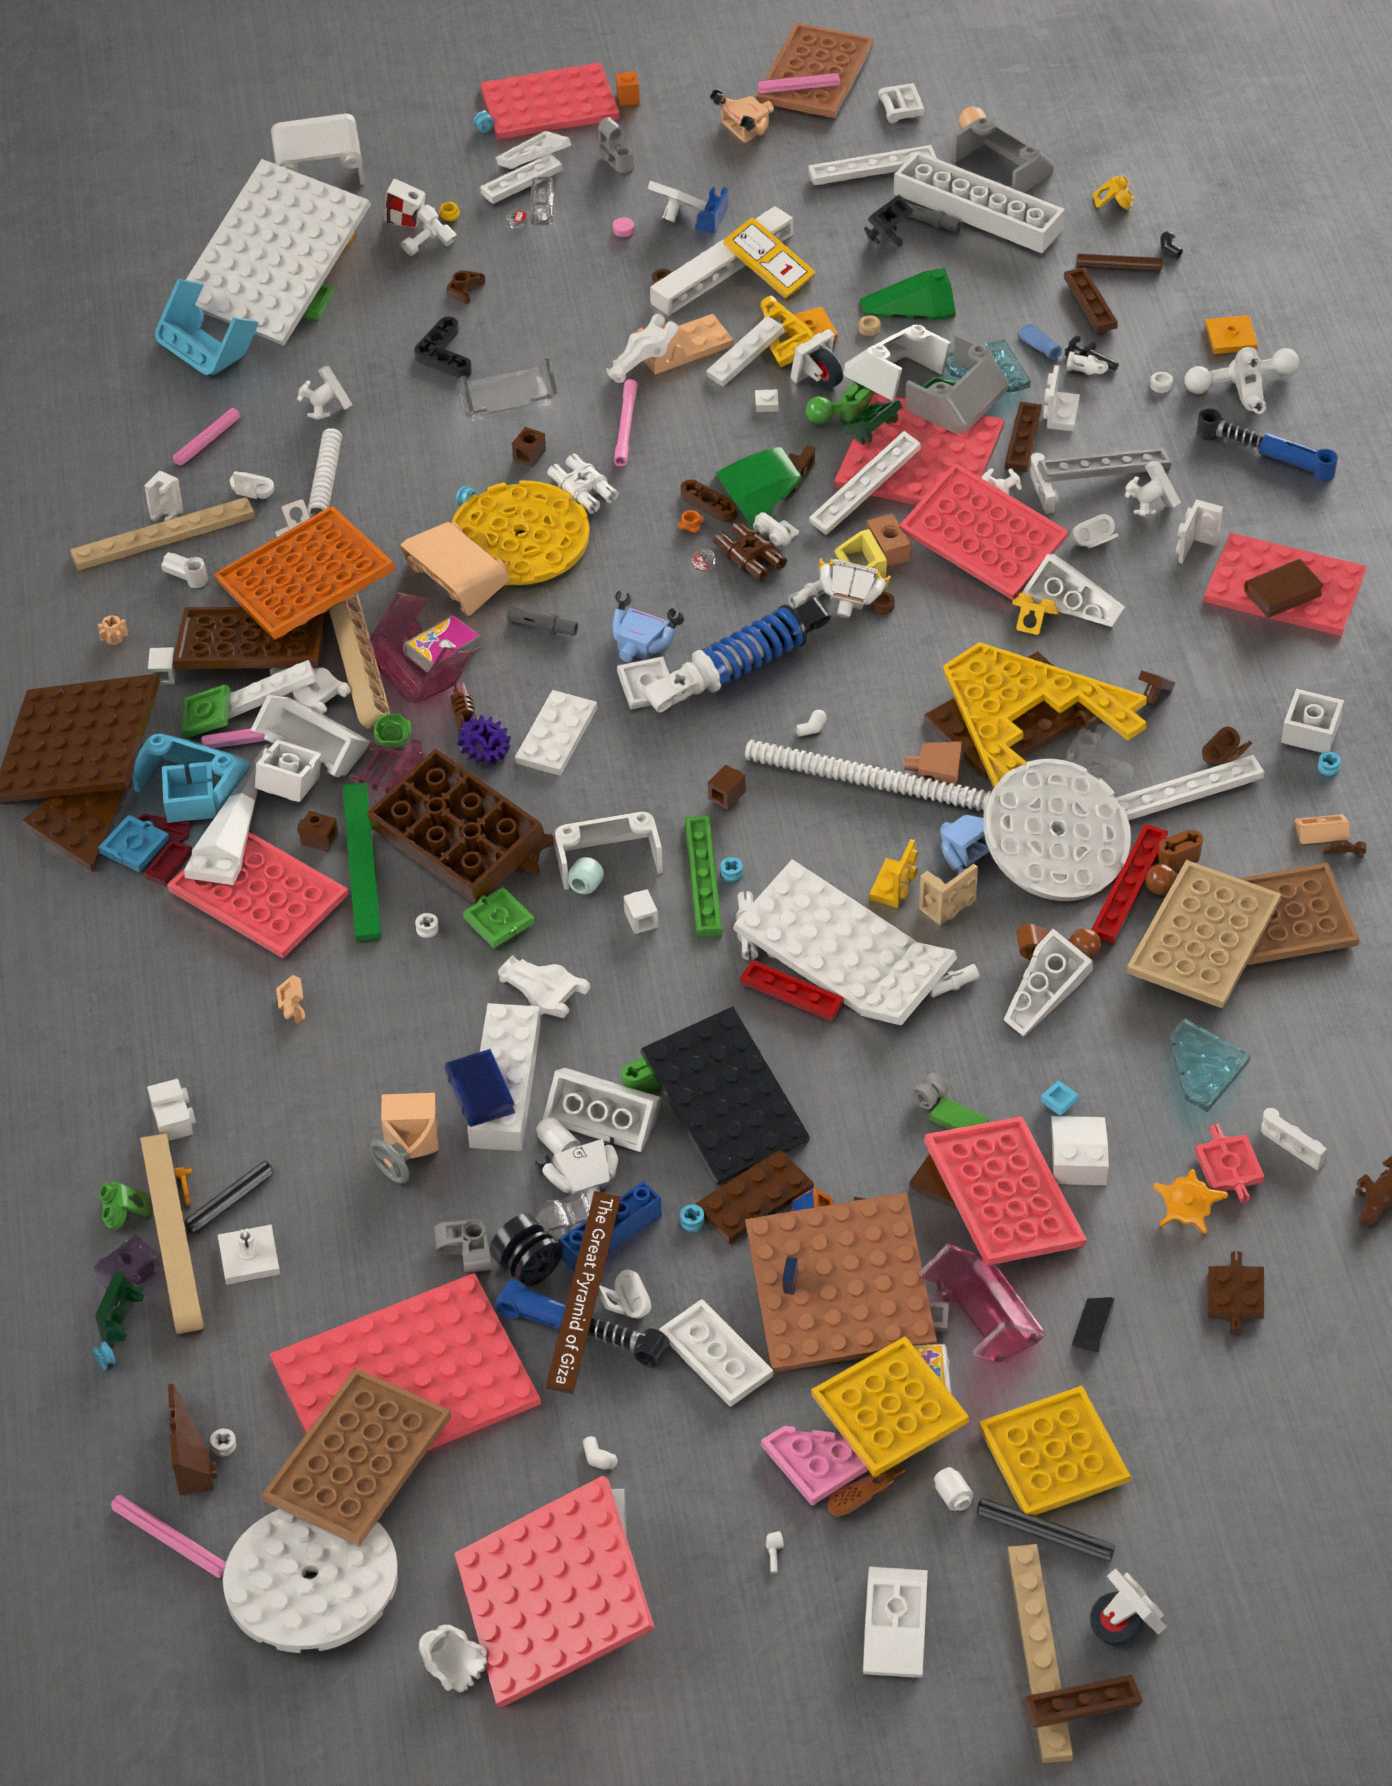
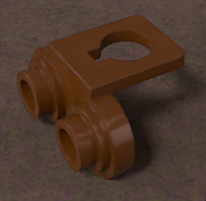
(1224, 747)

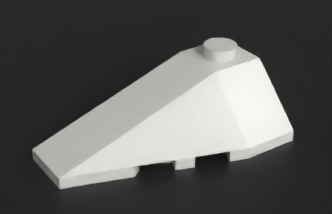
(1072, 592)
(1050, 978)

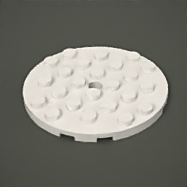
(1031, 853)
(282, 1608)

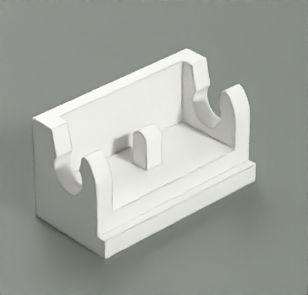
(163, 496)

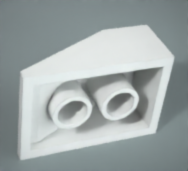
(1079, 1150)

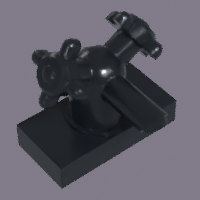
(887, 218)

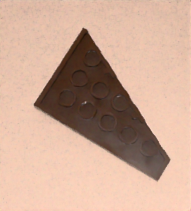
(77, 822)

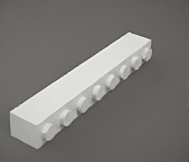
(711, 267)

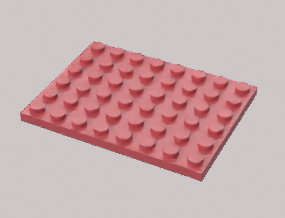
(432, 1345)

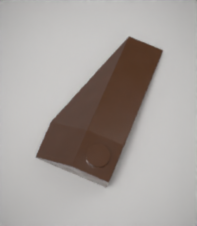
(189, 1454)

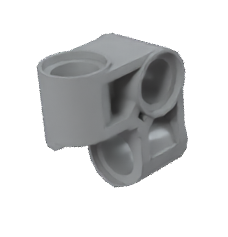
(613, 146)
(456, 1238)

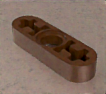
(721, 508)

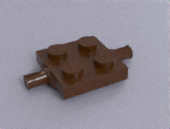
(1236, 1292)

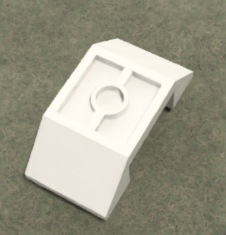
(895, 1622)

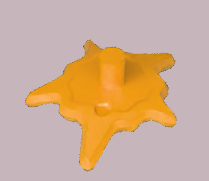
(1188, 1200)

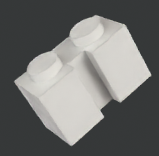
(170, 1109)

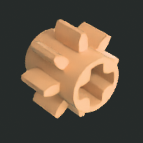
(113, 630)

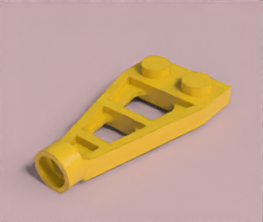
(785, 351)

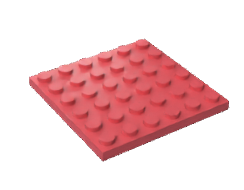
(937, 453)
(553, 1591)

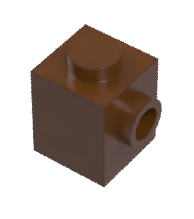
(726, 786)
(318, 831)

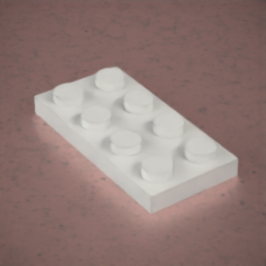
(556, 732)
(907, 983)
(716, 1352)

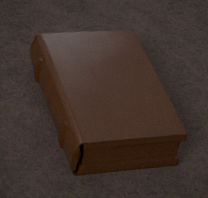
(1283, 588)

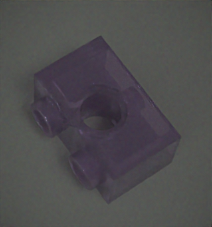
(136, 1254)

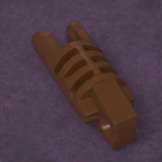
(462, 705)

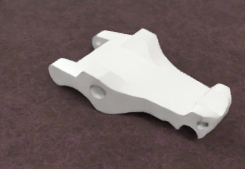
(643, 345)
(319, 692)
(543, 985)

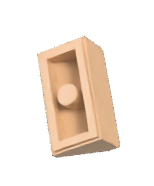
(1322, 829)

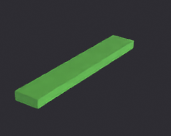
(703, 876)

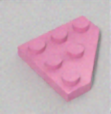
(813, 1461)

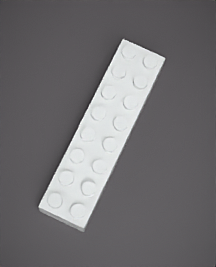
(979, 201)

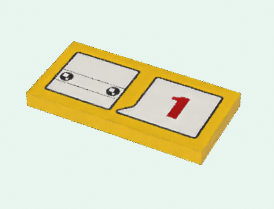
(769, 257)

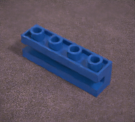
(636, 1211)

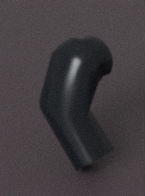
(1168, 246)

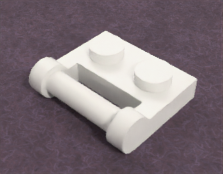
(907, 99)

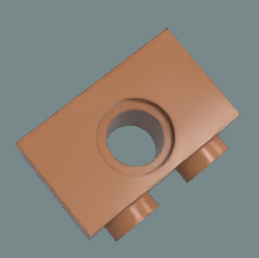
(890, 539)

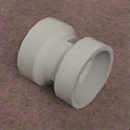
(928, 1092)

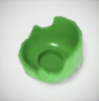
(392, 730)

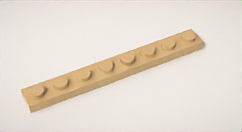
(162, 533)
(1038, 1644)

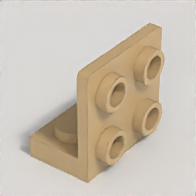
(943, 900)

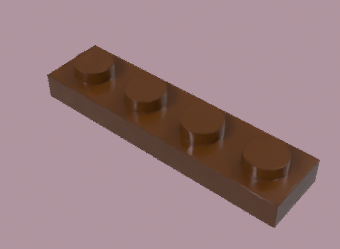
(1090, 300)
(1023, 436)
(1082, 1701)

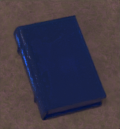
(480, 1088)

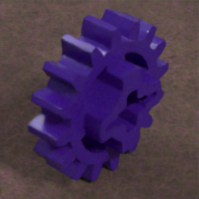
(483, 740)

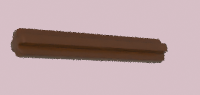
(1119, 262)

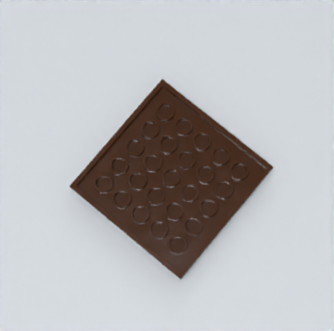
(77, 738)

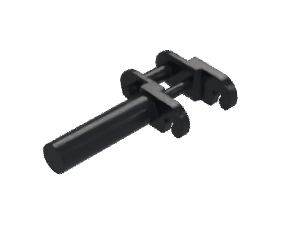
(1088, 350)

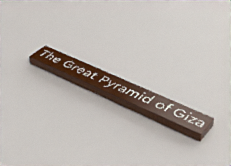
(583, 1293)

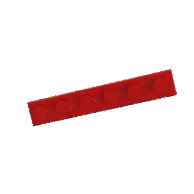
(1129, 883)

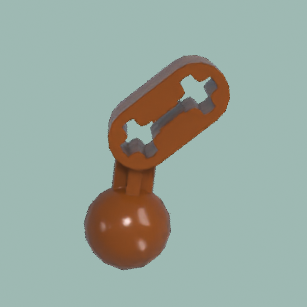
(1172, 856)
(1031, 935)

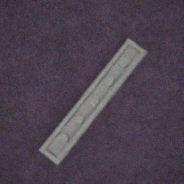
(1101, 464)

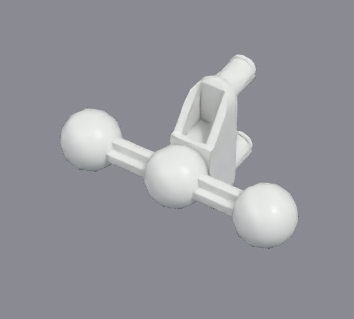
(1246, 374)

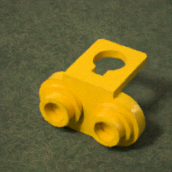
(1119, 188)
(1026, 603)

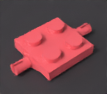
(1229, 1163)

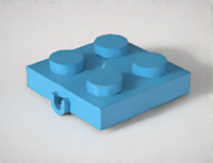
(134, 843)

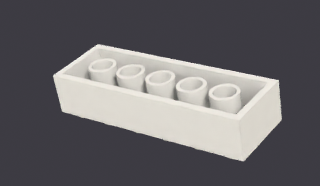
(513, 1038)

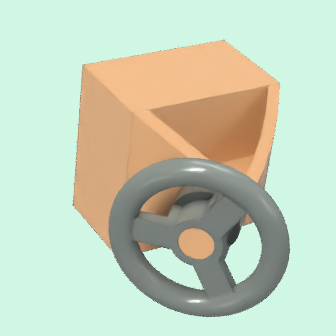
(409, 1131)

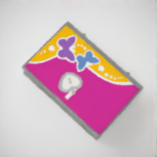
(448, 633)

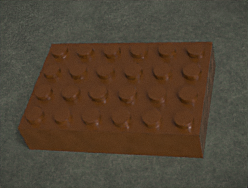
(456, 826)

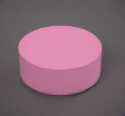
(623, 227)

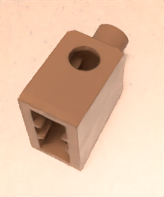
(937, 762)

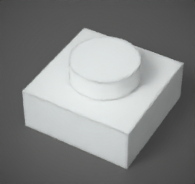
(766, 400)

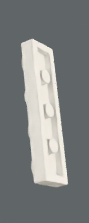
(520, 178)
(745, 351)
(277, 685)

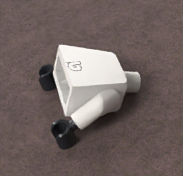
(582, 1168)

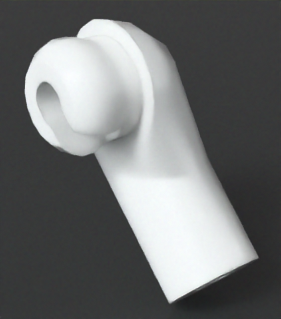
(814, 725)
(597, 1457)

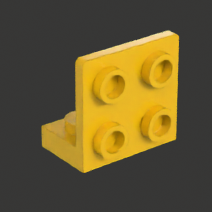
(894, 878)

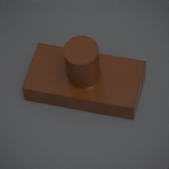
(1154, 685)

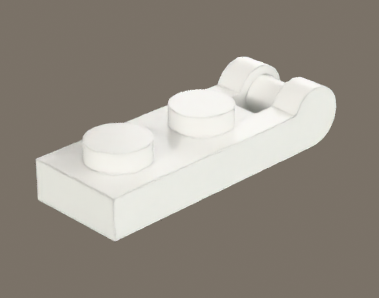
(1046, 494)
(1293, 1139)

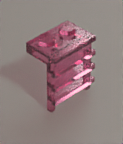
(408, 760)

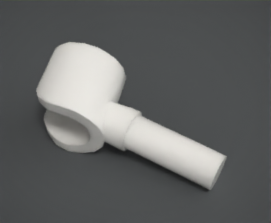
(774, 1542)

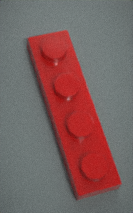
(792, 990)

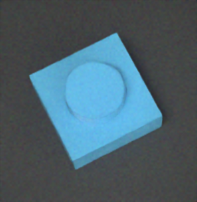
(1059, 1098)

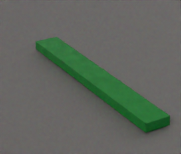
(361, 862)

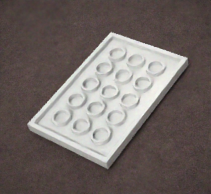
(823, 934)

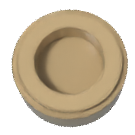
(869, 325)

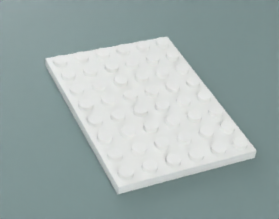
(275, 249)

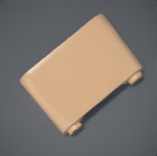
(456, 565)

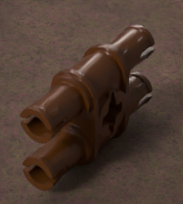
(750, 550)

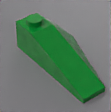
(918, 295)

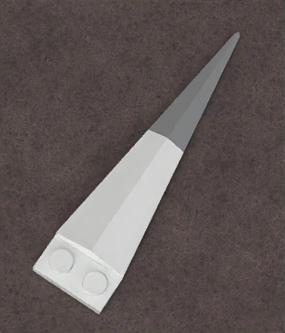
(222, 846)

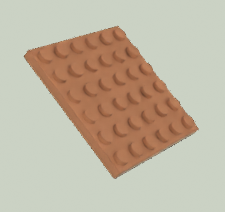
(852, 1284)

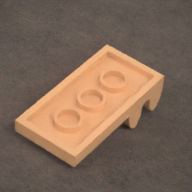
(691, 343)

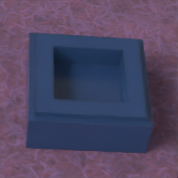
(790, 1275)

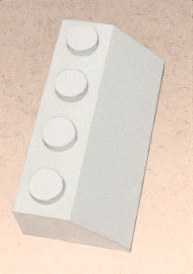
(602, 1108)

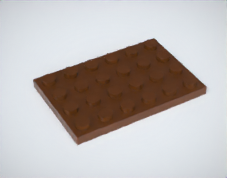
(234, 640)
(1038, 725)

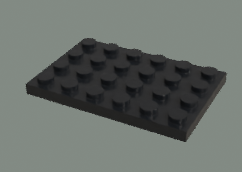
(724, 1094)

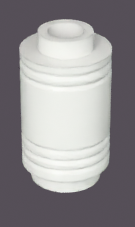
(555, 1136)

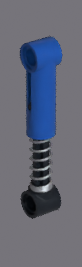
(1319, 462)
(518, 1301)

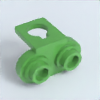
(116, 1203)

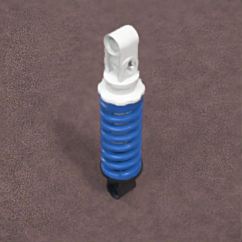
(739, 653)

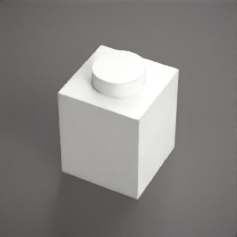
(162, 664)
(640, 911)

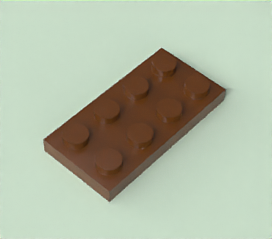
(754, 1194)

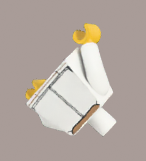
(851, 585)

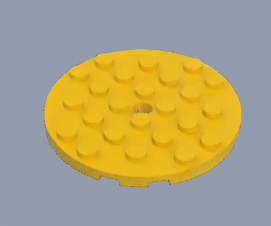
(552, 526)

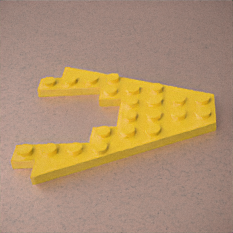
(1000, 686)

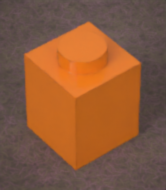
(627, 88)

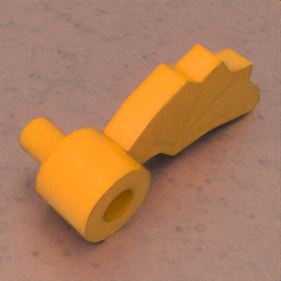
(181, 1174)

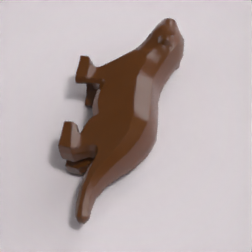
(1377, 1194)

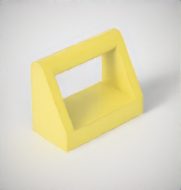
(864, 542)

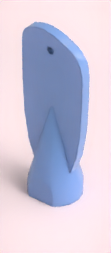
(1040, 341)

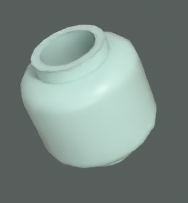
(585, 875)

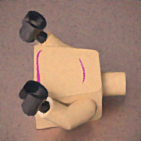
(743, 116)

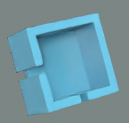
(186, 800)

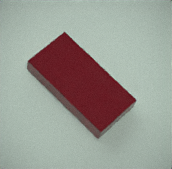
(168, 862)

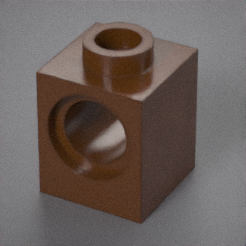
(528, 446)

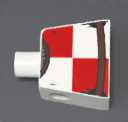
(403, 204)

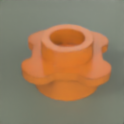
(690, 521)

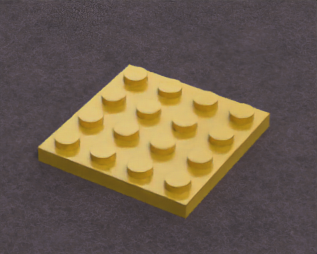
(890, 1406)
(1054, 1451)

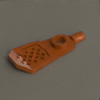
(861, 1491)

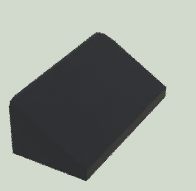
(1094, 1323)

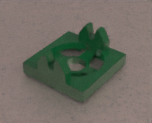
(871, 419)
(111, 1316)

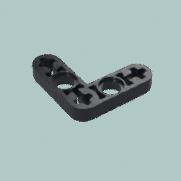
(429, 352)

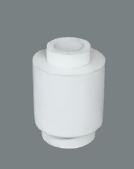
(953, 1489)

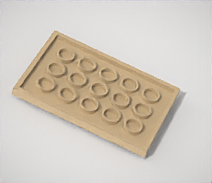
(1204, 934)

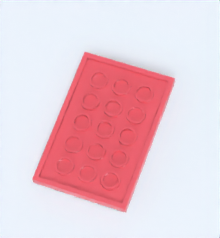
(549, 100)
(983, 531)
(1251, 557)
(272, 899)
(1004, 1190)

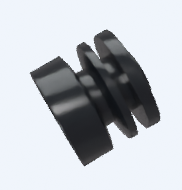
(526, 1250)

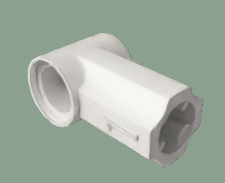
(189, 569)

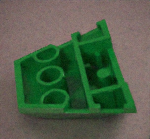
(759, 481)

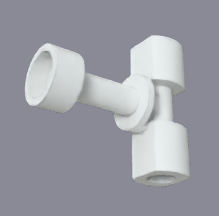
(432, 229)

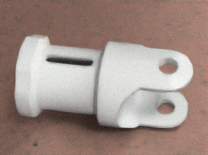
(1085, 364)

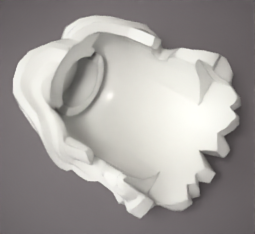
(452, 1657)

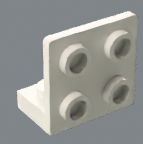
(1061, 407)
(1201, 524)

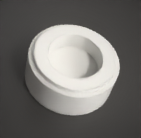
(1161, 382)

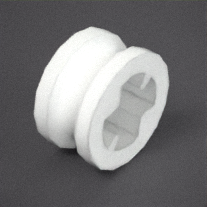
(430, 931)
(222, 1435)

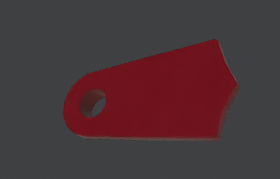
(176, 830)

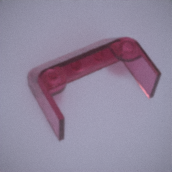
(407, 677)
(987, 1301)

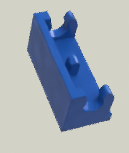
(715, 209)

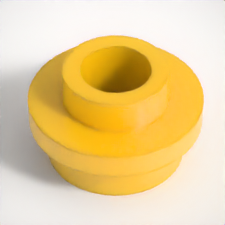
(449, 211)

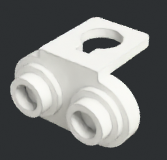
(251, 485)
(290, 522)
(775, 531)
(1094, 531)
(629, 1295)

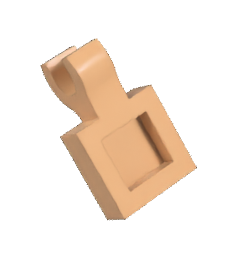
(289, 996)

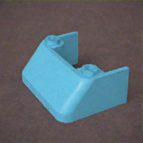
(182, 335)
(185, 752)

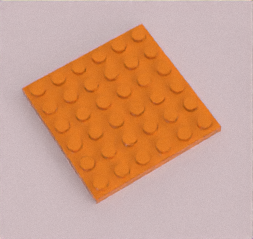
(304, 572)

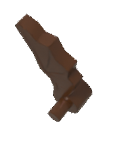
(1344, 847)

